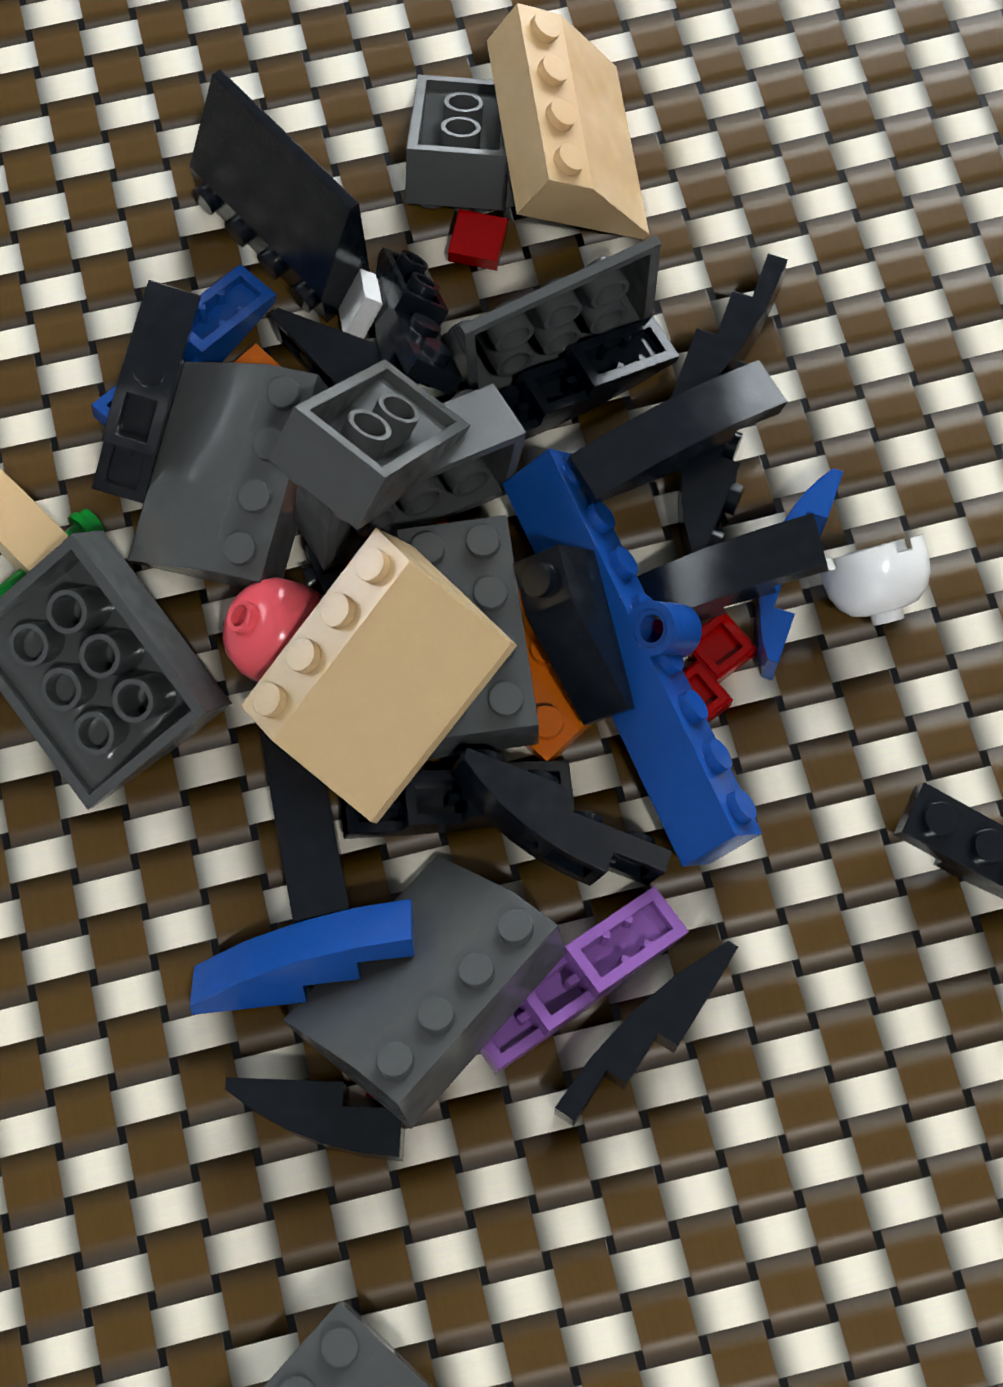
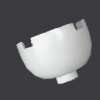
(879, 579)

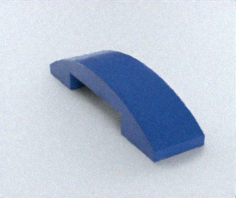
(772, 623)

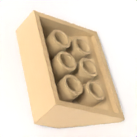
(564, 125)
(378, 674)

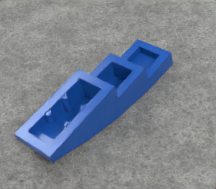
(222, 322)
(309, 952)

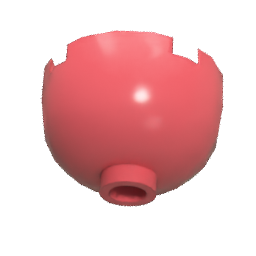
(264, 622)

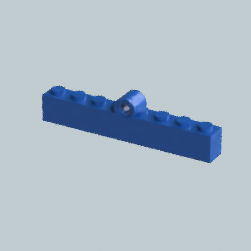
(668, 730)

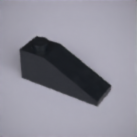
(322, 348)
(575, 627)

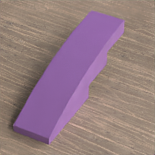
(587, 973)

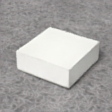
(360, 304)

